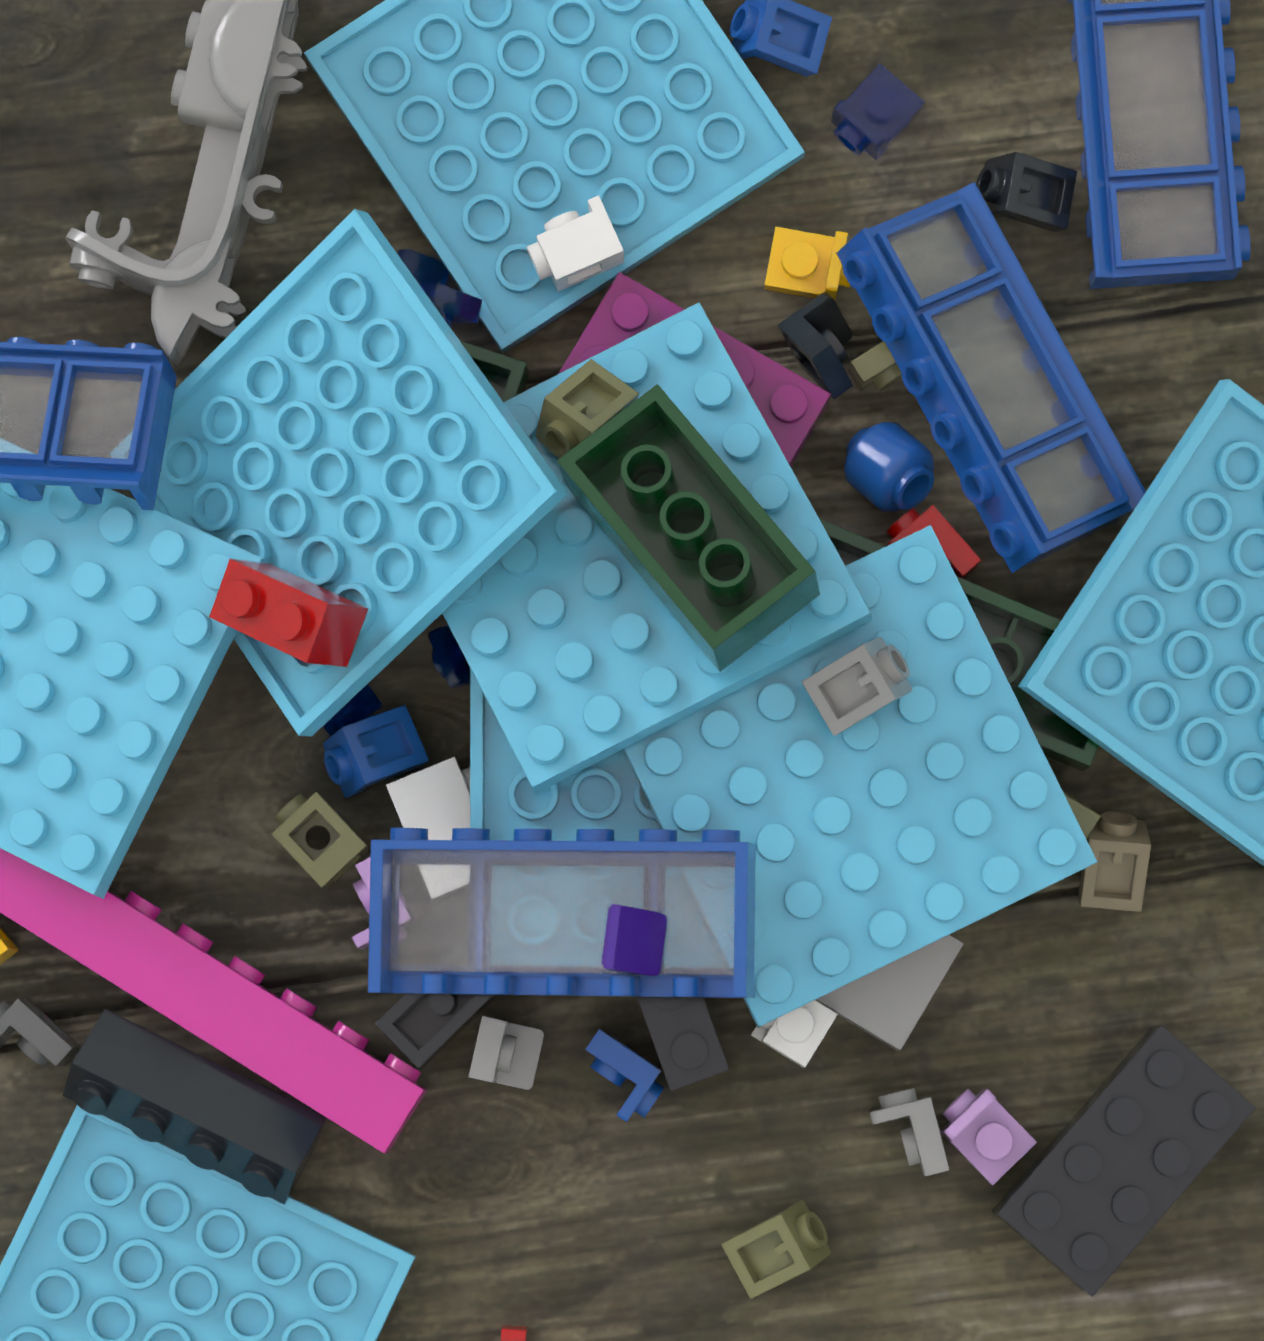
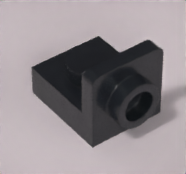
(1028, 190)
(816, 340)

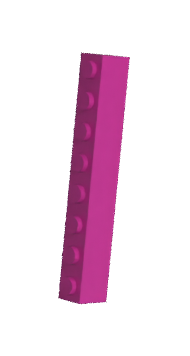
(217, 1001)

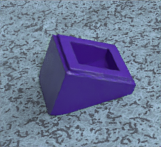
(634, 940)

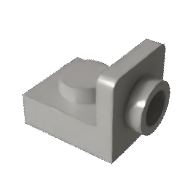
(858, 684)
(506, 1053)
(923, 1139)

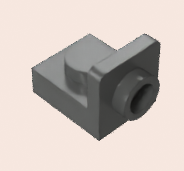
(41, 1036)

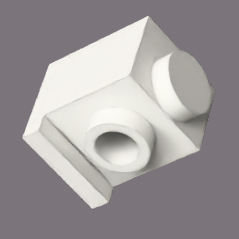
(576, 246)
(797, 1032)

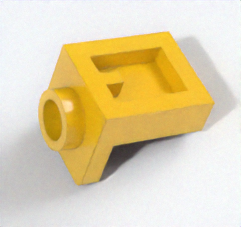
(805, 263)

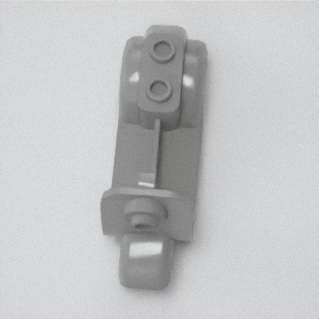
(232, 89)

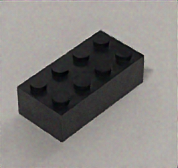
(1123, 1159)

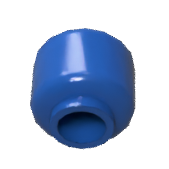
(889, 467)

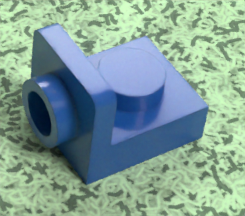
(781, 34)
(373, 751)
(618, 1062)

